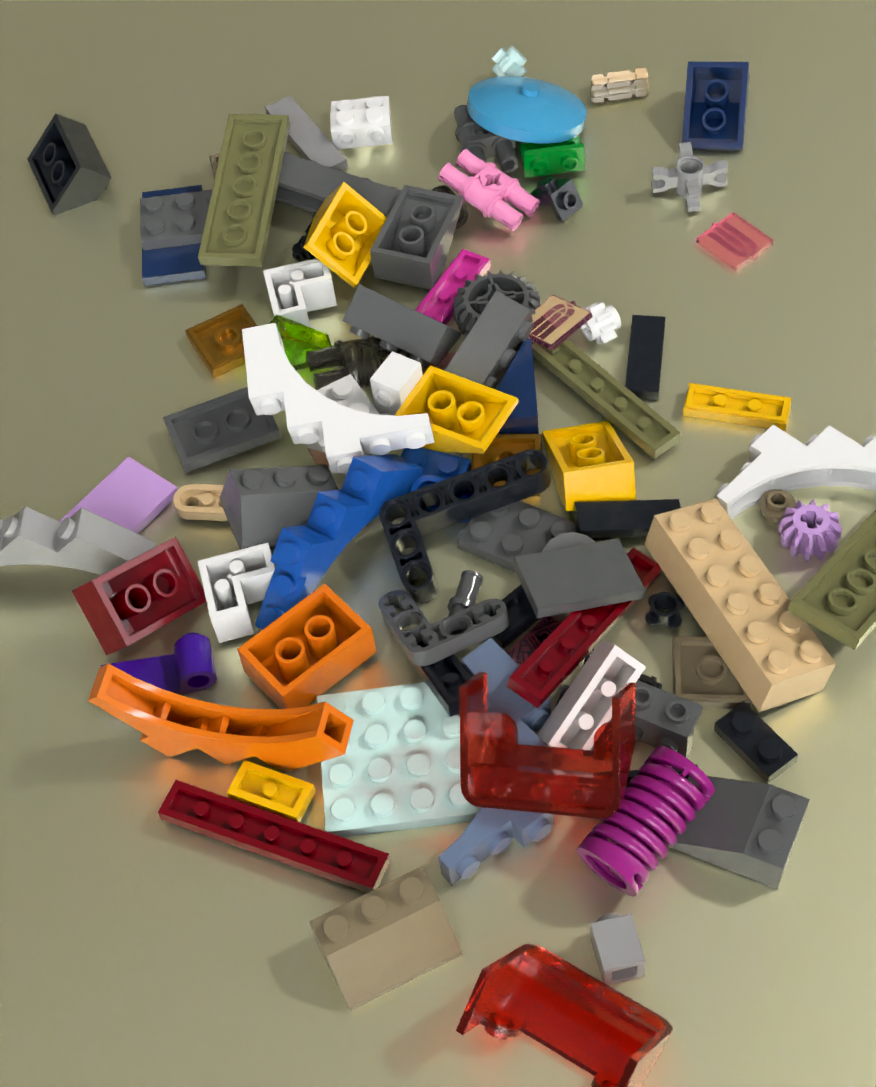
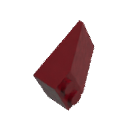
(140, 596)

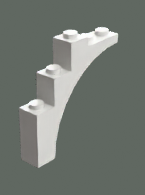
(313, 417)
(788, 465)

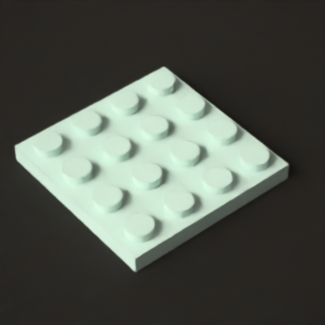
(396, 765)

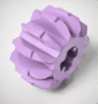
(809, 530)

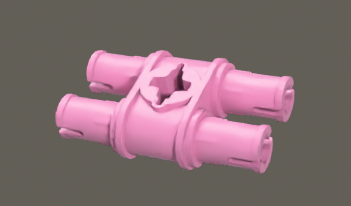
(489, 190)

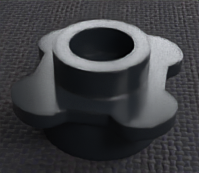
(665, 601)

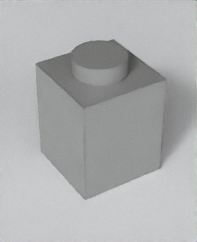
(617, 948)

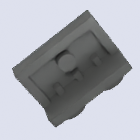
(664, 718)

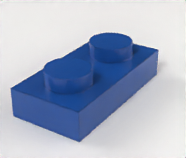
(437, 463)

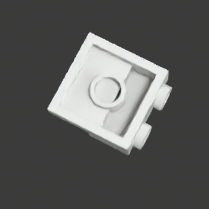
(361, 122)

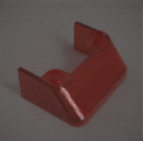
(542, 778)
(569, 1014)

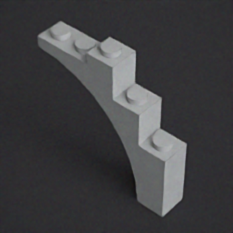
(77, 542)

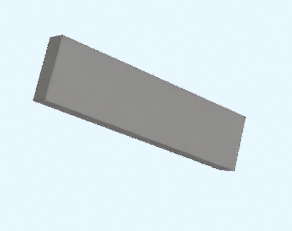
(306, 135)

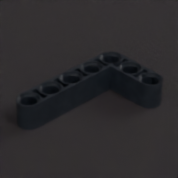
(455, 510)

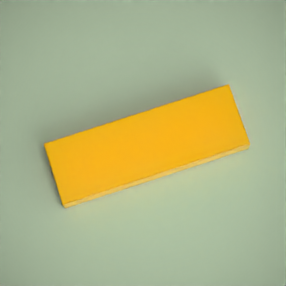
(736, 406)

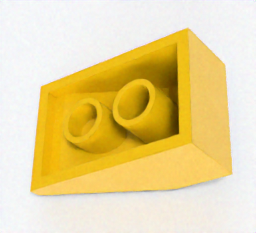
(345, 233)
(461, 412)
(589, 464)

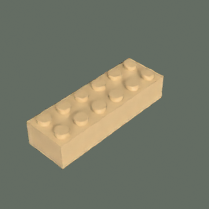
(739, 605)

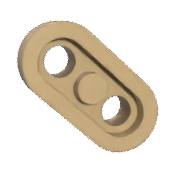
(204, 497)

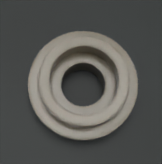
(772, 512)

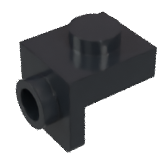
(560, 195)

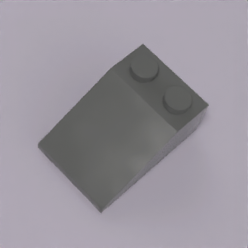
(416, 237)
(746, 829)

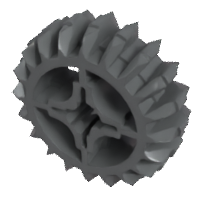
(477, 293)

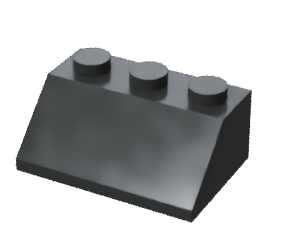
(399, 327)
(269, 499)

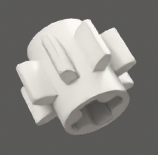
(602, 323)

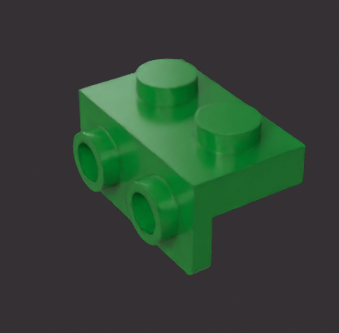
(552, 157)

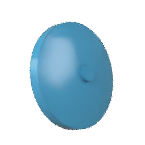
(526, 109)

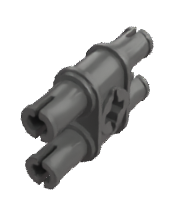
(482, 142)

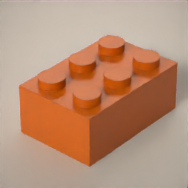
(307, 649)

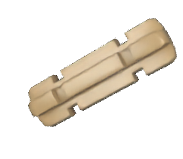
(619, 76)

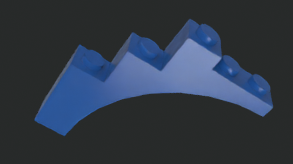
(336, 518)

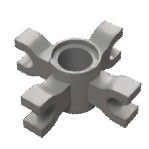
(689, 176)

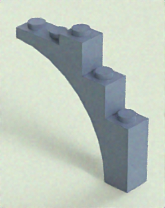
(494, 828)

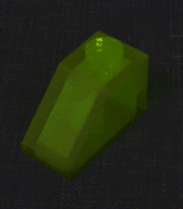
(299, 339)

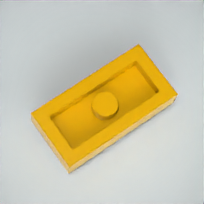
(271, 791)

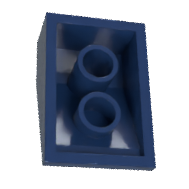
(716, 105)

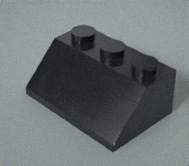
(68, 165)

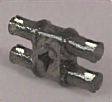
(355, 357)

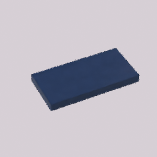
(172, 263)

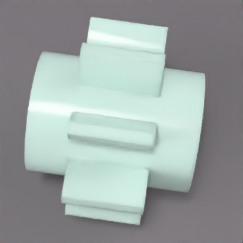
(509, 62)

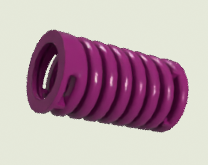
(649, 823)

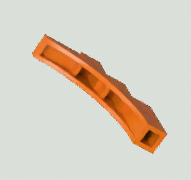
(229, 734)

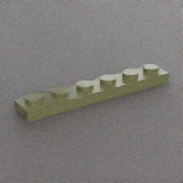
(609, 397)

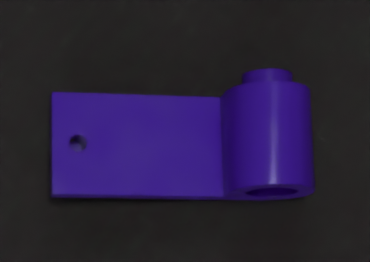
(184, 672)

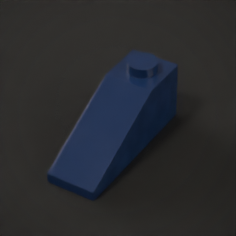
(520, 383)

